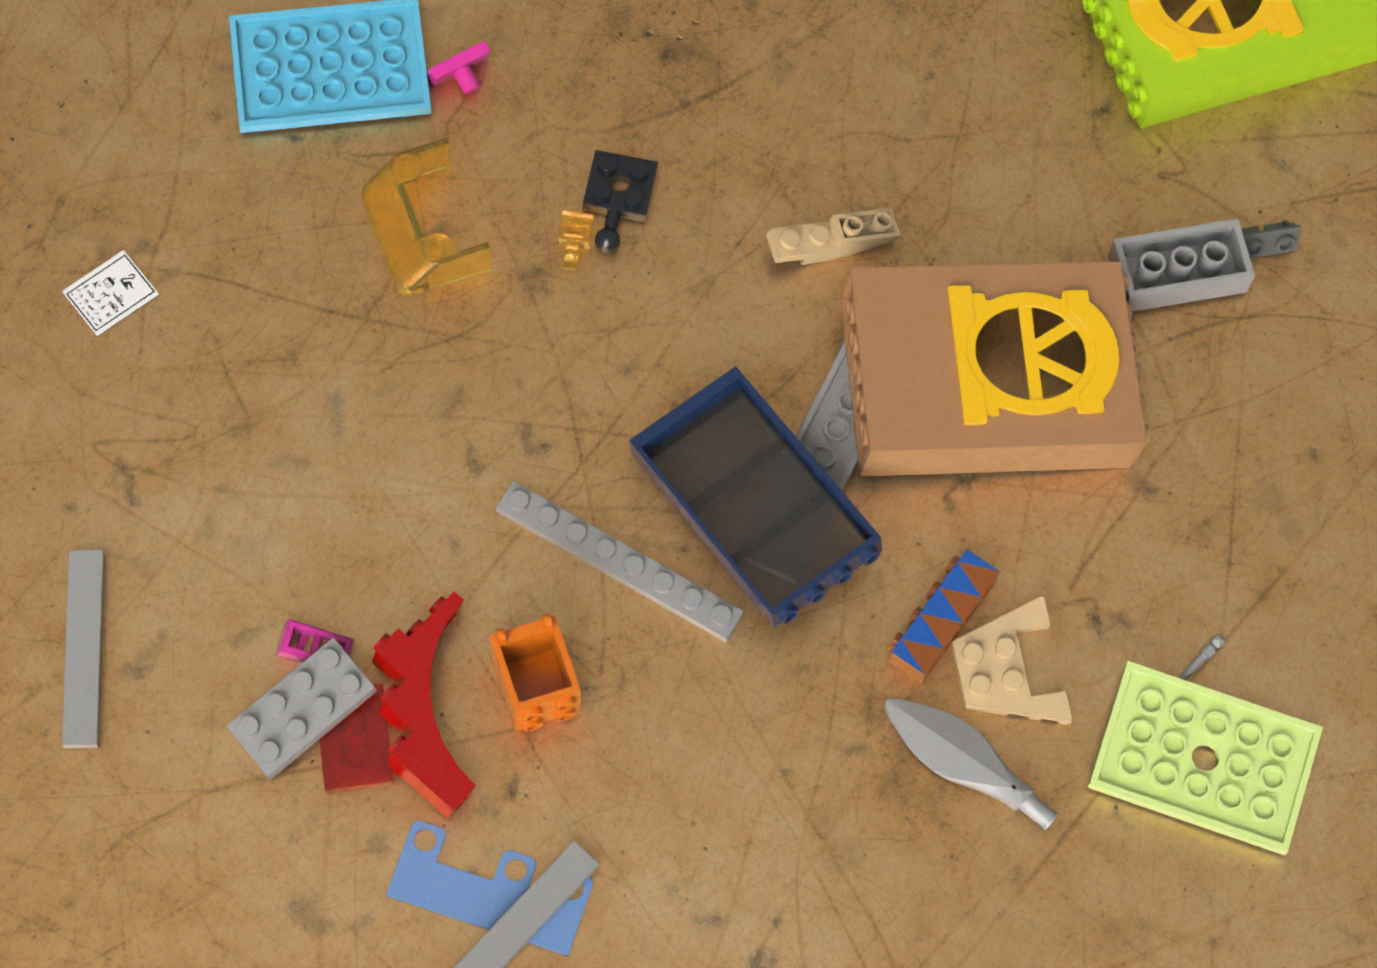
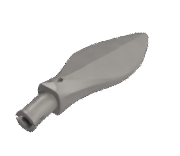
(963, 756)

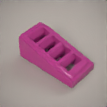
(303, 630)

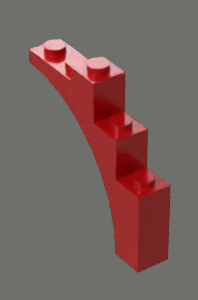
(421, 756)

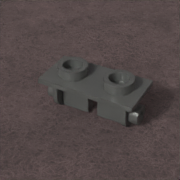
(1273, 239)

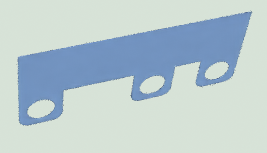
(474, 898)

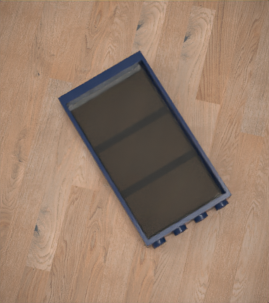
(756, 497)

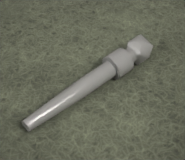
(1206, 653)

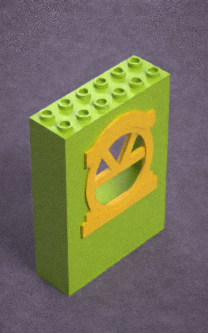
(1183, 71)

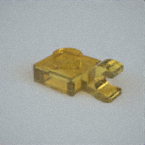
(574, 233)

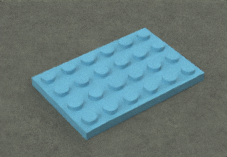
(329, 65)

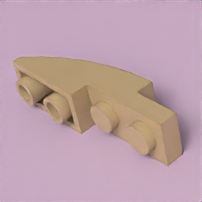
(833, 239)

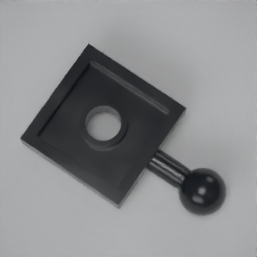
(627, 204)

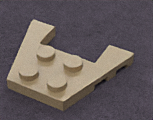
(994, 672)

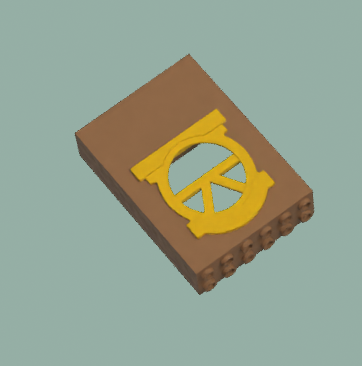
(933, 410)

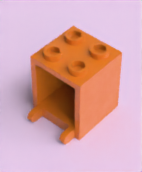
(535, 673)

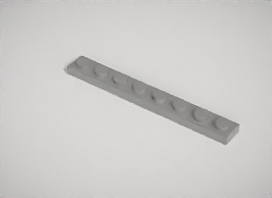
(620, 561)

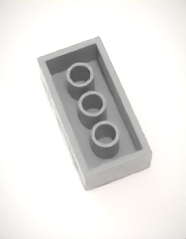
(1184, 264)

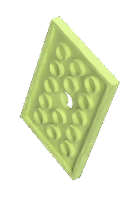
(1259, 753)

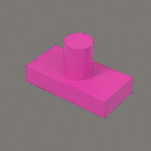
(460, 68)

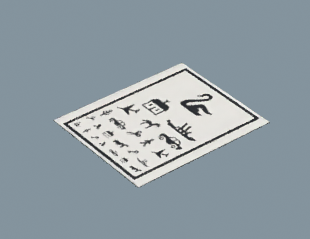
(110, 292)

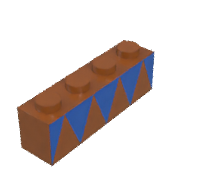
(943, 616)

